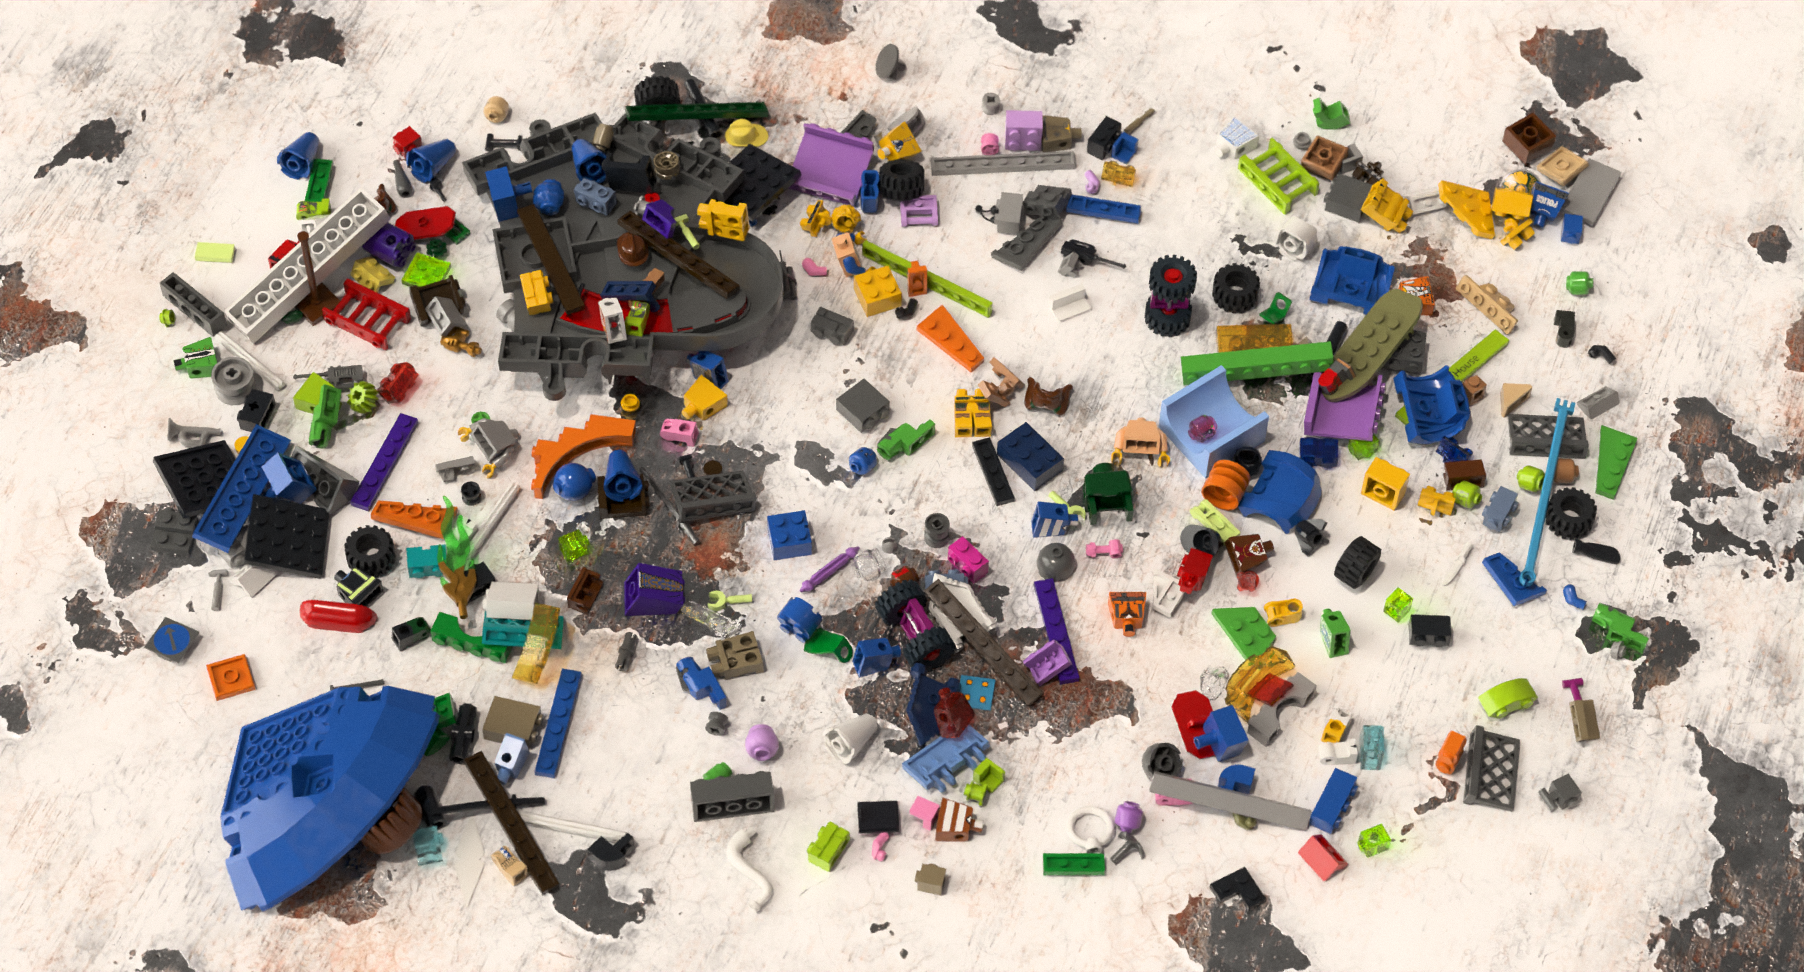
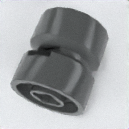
(936, 530)

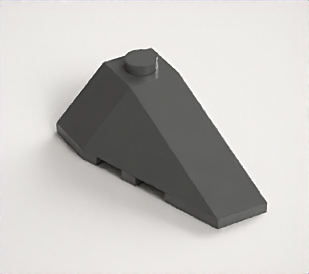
(332, 484)

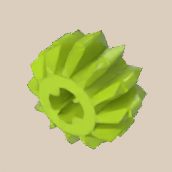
(362, 397)

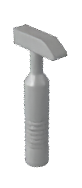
(217, 587)

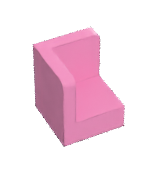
(925, 810)

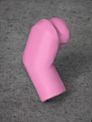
(812, 269)
(877, 851)

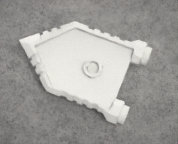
(966, 597)

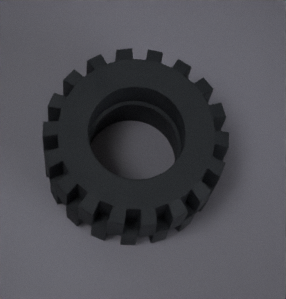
(657, 92)
(901, 180)
(1237, 276)
(1574, 501)
(370, 538)
(1357, 562)

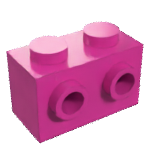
(968, 560)

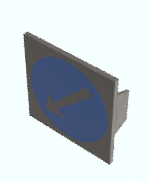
(171, 640)

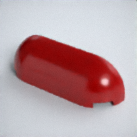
(337, 616)

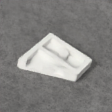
(1165, 593)

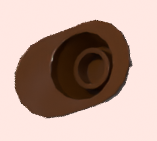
(632, 249)

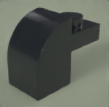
(610, 856)

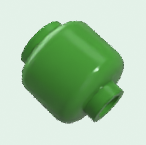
(1579, 283)

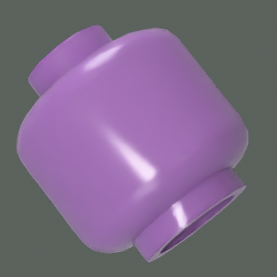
(1128, 816)

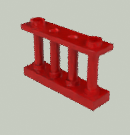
(367, 298)

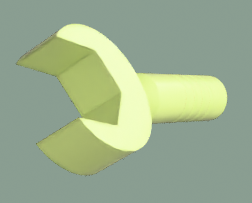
(1071, 510)
(723, 600)

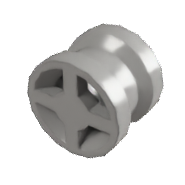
(990, 103)

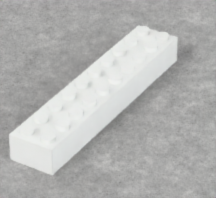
(287, 280)

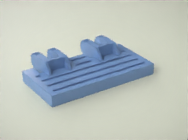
(951, 753)

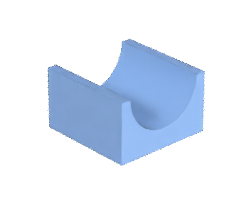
(1213, 398)

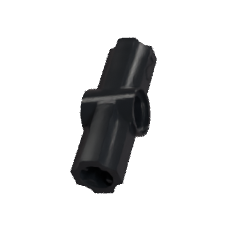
(463, 733)

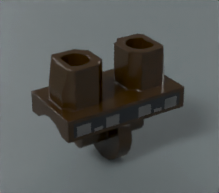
(1370, 172)

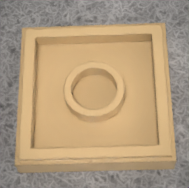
(1562, 166)

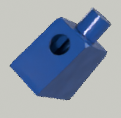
(874, 656)

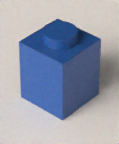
(1571, 228)

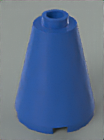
(299, 156)
(430, 159)
(588, 161)
(621, 477)

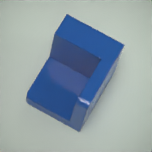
(1124, 148)

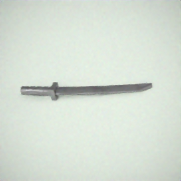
(691, 535)

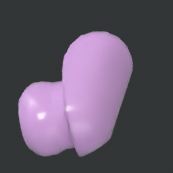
(1094, 182)

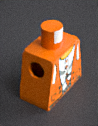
(1421, 288)

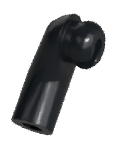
(1601, 350)

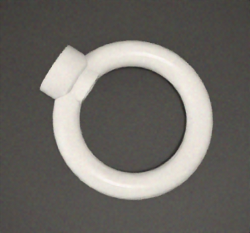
(1093, 844)

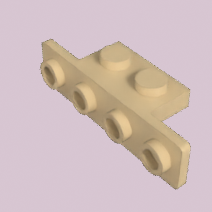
(1489, 302)

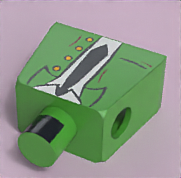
(198, 359)

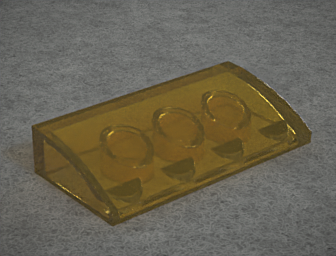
(1252, 337)

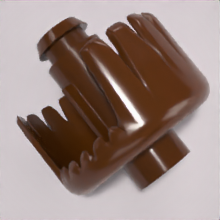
(395, 825)

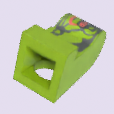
(309, 209)
(637, 317)

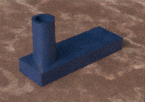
(632, 291)

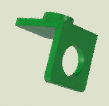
(1274, 313)

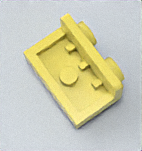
(371, 273)

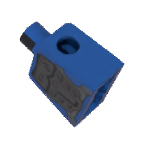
(709, 366)

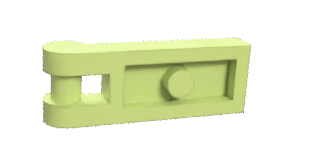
(1214, 520)

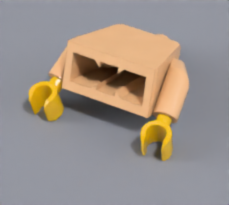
(1141, 437)

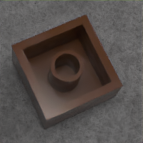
(1529, 138)

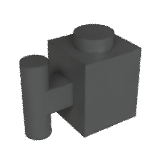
(1563, 792)

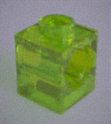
(573, 545)
(1398, 605)
(1377, 834)

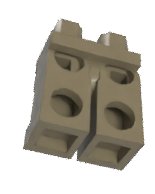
(736, 656)

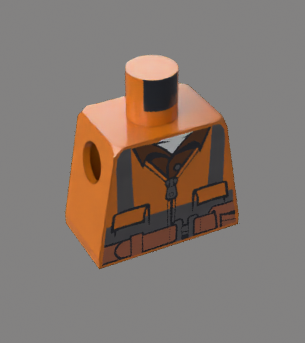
(1127, 610)

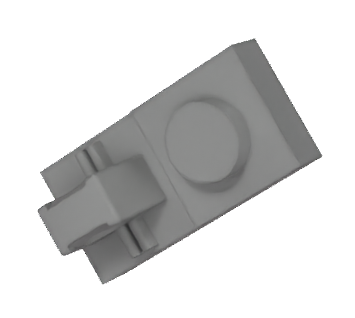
(446, 469)

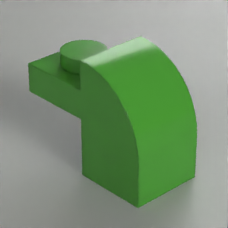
(1330, 116)

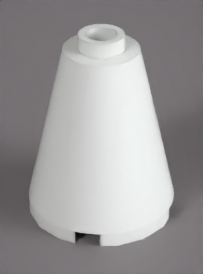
(849, 737)

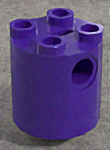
(391, 245)

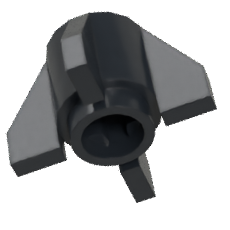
(1309, 533)

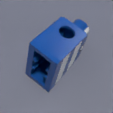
(1051, 519)

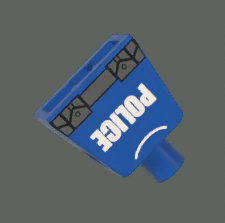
(1546, 202)

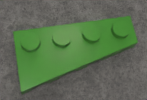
(1613, 457)

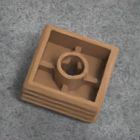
(1324, 157)

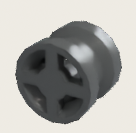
(716, 723)

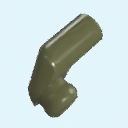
(1245, 822)

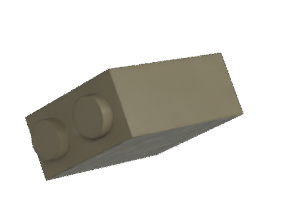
(512, 718)

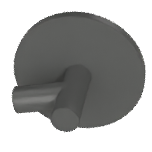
(887, 62)

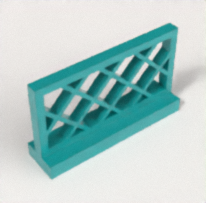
(513, 632)

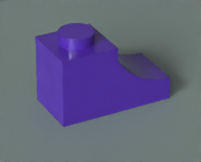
(659, 216)

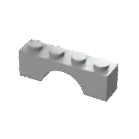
(1264, 725)

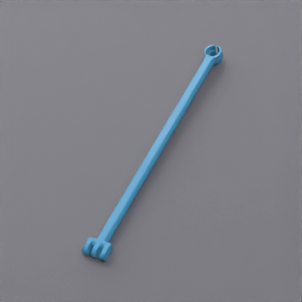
(1563, 412)

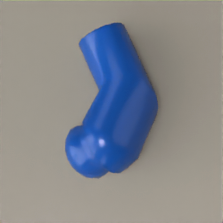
(1571, 597)

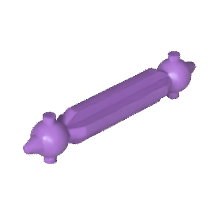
(829, 569)

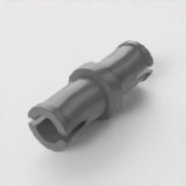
(626, 651)

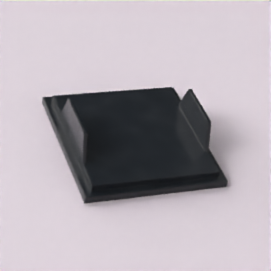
(878, 817)

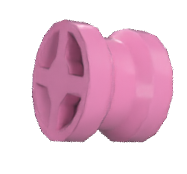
(989, 144)

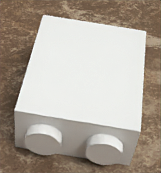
(511, 600)

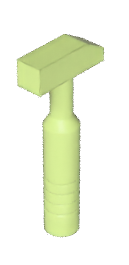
(686, 231)

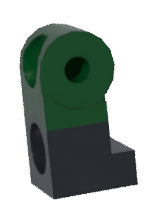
(410, 632)

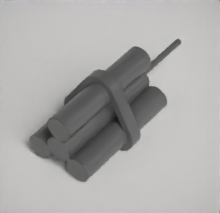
(788, 280)

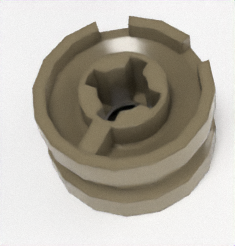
(666, 165)

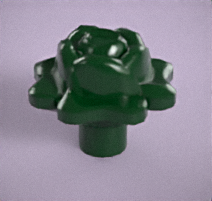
(436, 248)

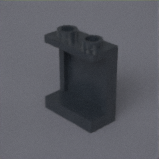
(630, 176)

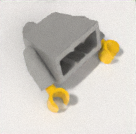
(493, 440)

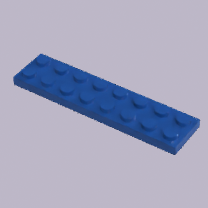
(233, 499)

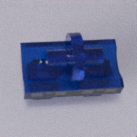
(1452, 451)

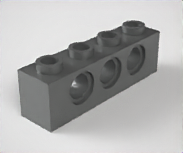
(193, 304)

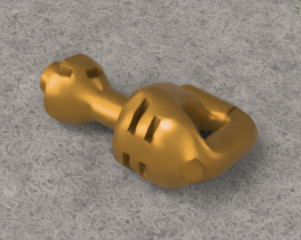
(457, 342)

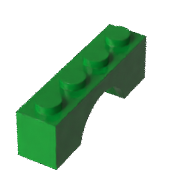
(447, 632)

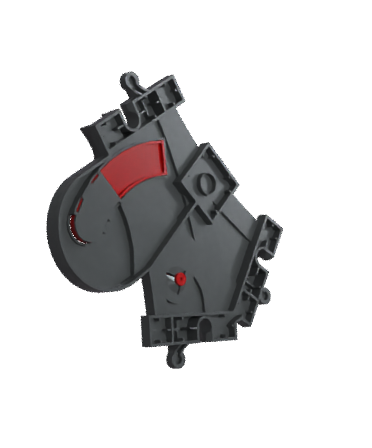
(689, 312)

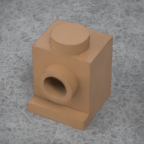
(1473, 386)

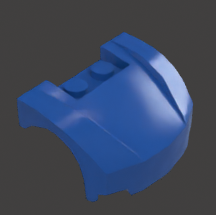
(1351, 277)
(1433, 405)
(1284, 491)

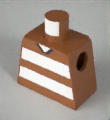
(956, 822)

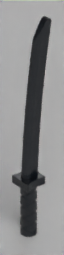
(484, 805)

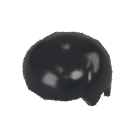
(1248, 458)

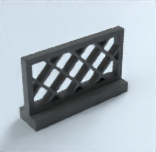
(1534, 446)
(716, 505)
(1474, 769)

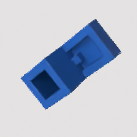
(1237, 778)

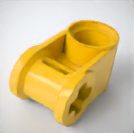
(1282, 613)

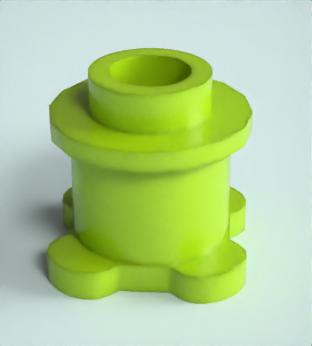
(976, 792)

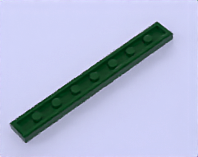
(696, 111)

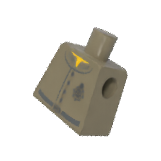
(1058, 134)

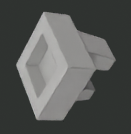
(1069, 264)

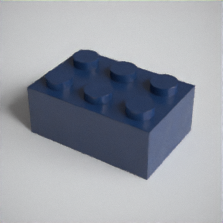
(1030, 456)

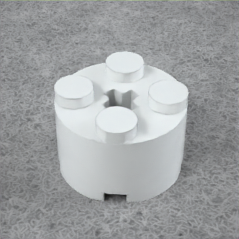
(1296, 238)

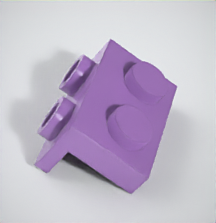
(1047, 662)

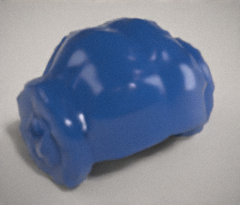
(548, 197)

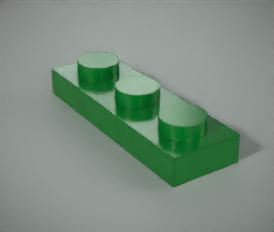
(319, 180)
(1073, 864)

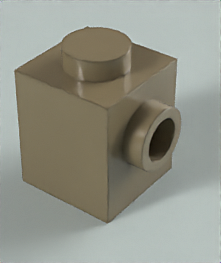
(930, 879)

